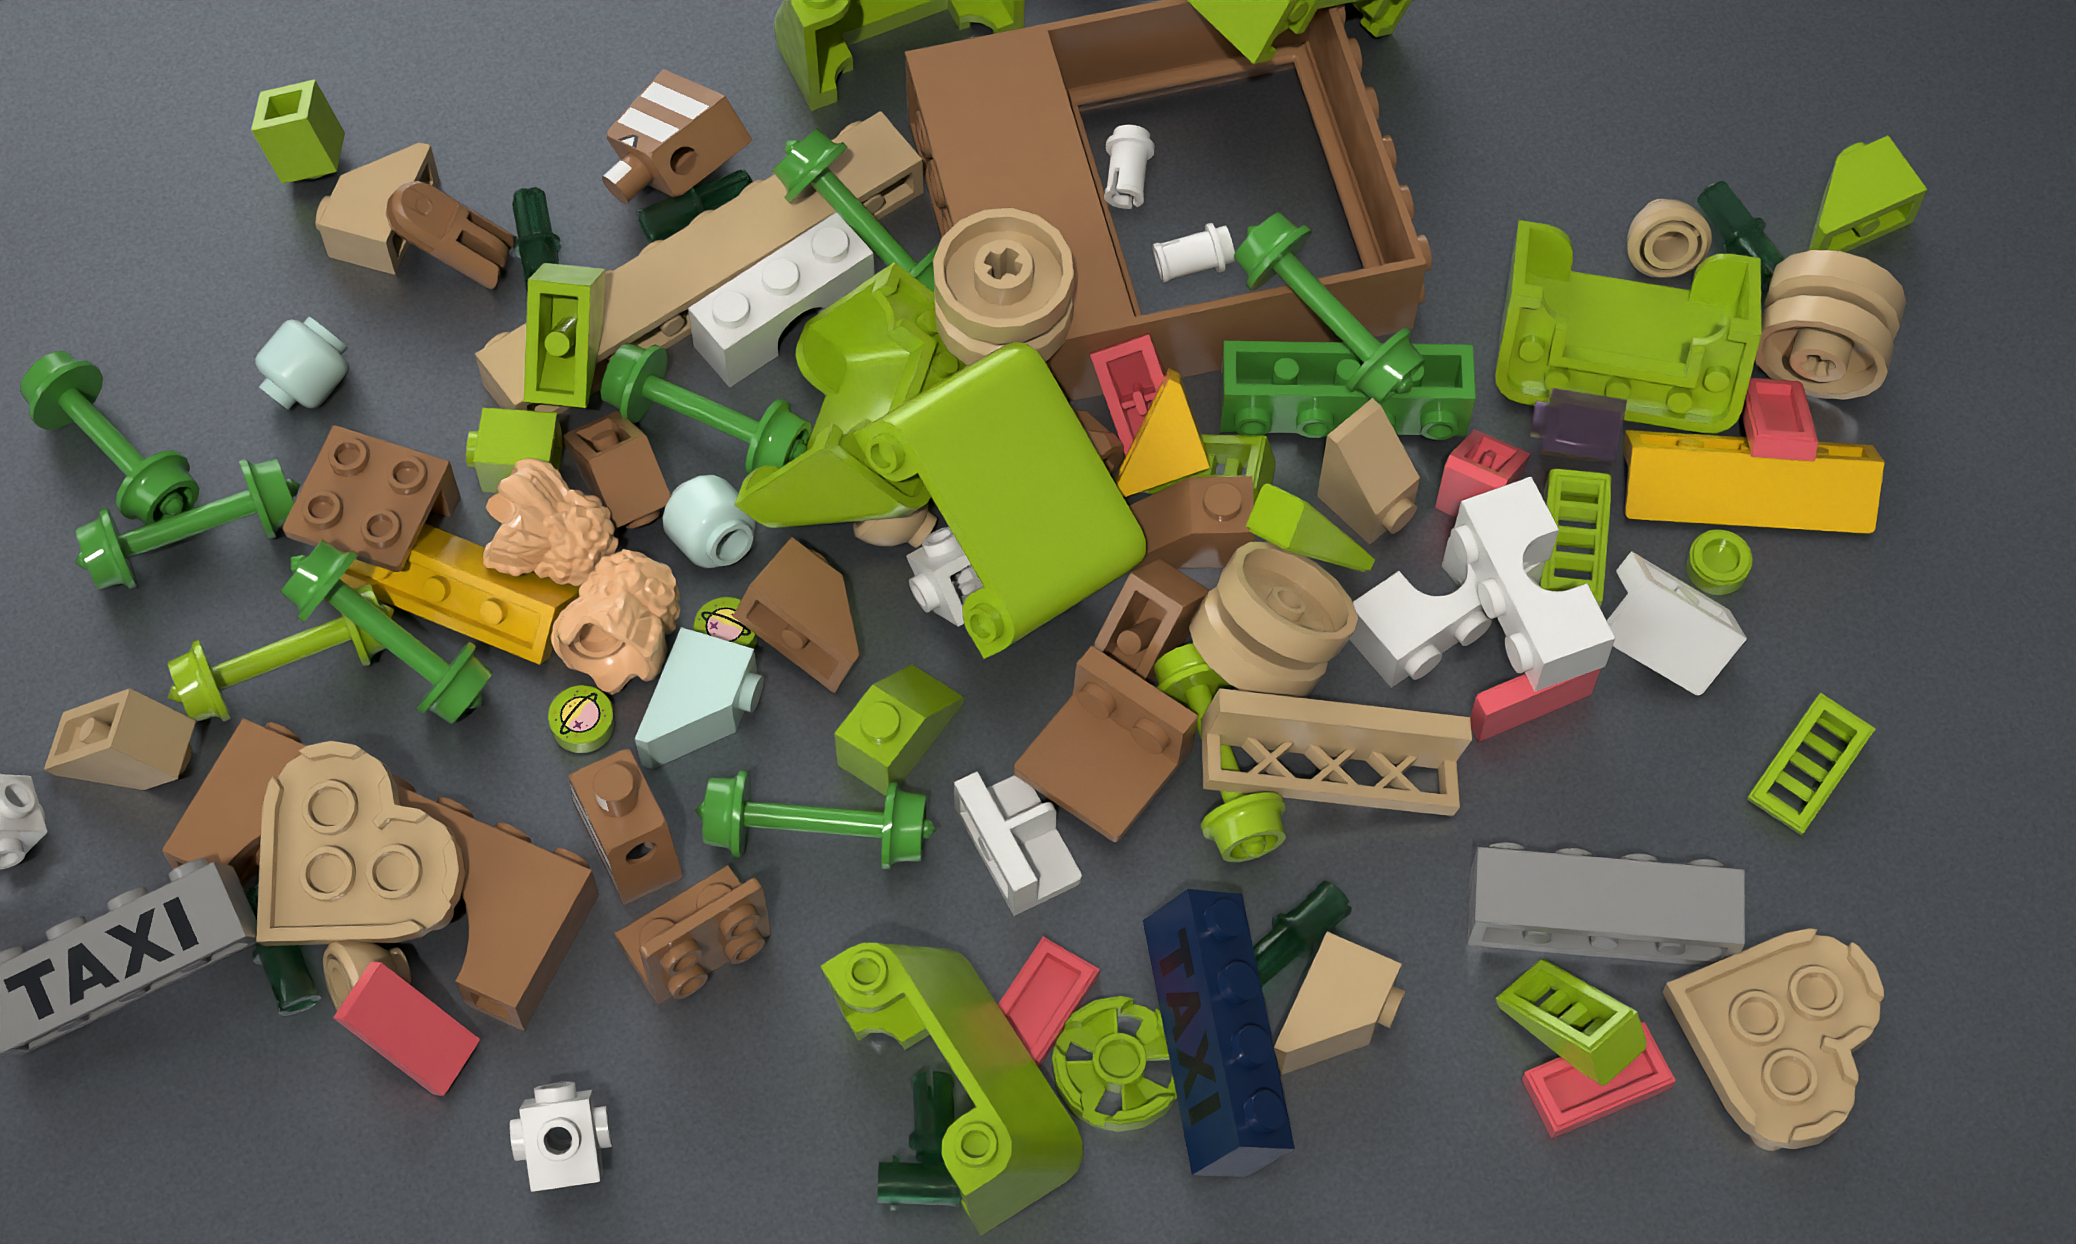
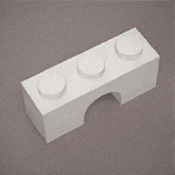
(744, 318)
(1408, 630)
(1547, 631)

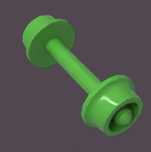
(808, 164)
(1272, 251)
(637, 380)
(64, 392)
(108, 552)
(454, 684)
(730, 813)

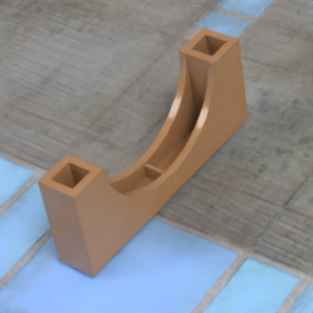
(517, 896)

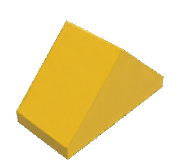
(1165, 443)

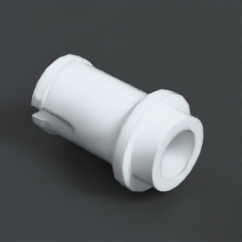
(1129, 153)
(1194, 253)

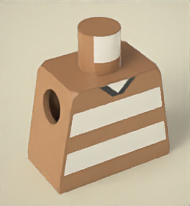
(672, 138)
(621, 815)

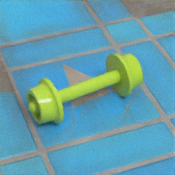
(201, 685)
(1245, 823)

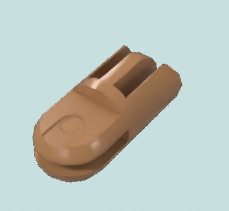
(450, 231)

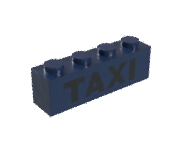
(1217, 1034)

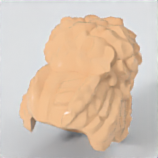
(547, 526)
(619, 621)

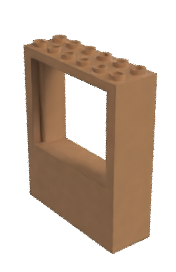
(1008, 132)

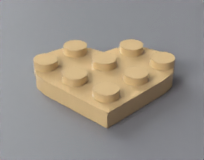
(349, 858)
(1782, 1033)

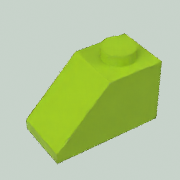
(1867, 196)
(563, 333)
(894, 726)

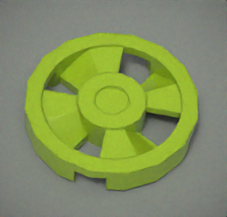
(1115, 1066)

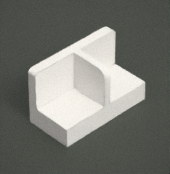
(1672, 626)
(1016, 840)

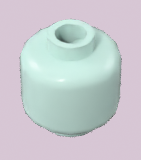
(301, 363)
(707, 523)

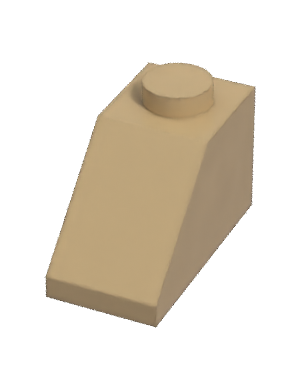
(355, 215)
(1368, 474)
(122, 742)
(1339, 1004)

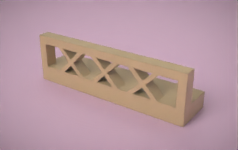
(1334, 730)

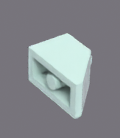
(698, 697)

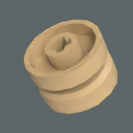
(1002, 282)
(1830, 323)
(1273, 621)

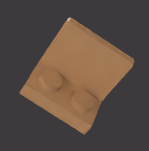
(370, 498)
(1108, 746)
(696, 934)

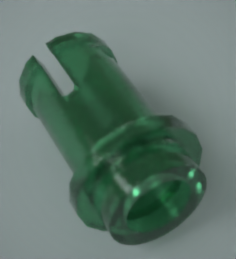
(931, 1115)
(915, 1184)

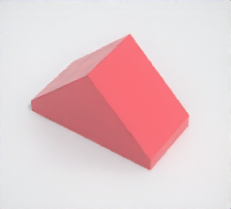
(1129, 381)
(1478, 467)

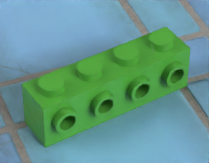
(1305, 389)

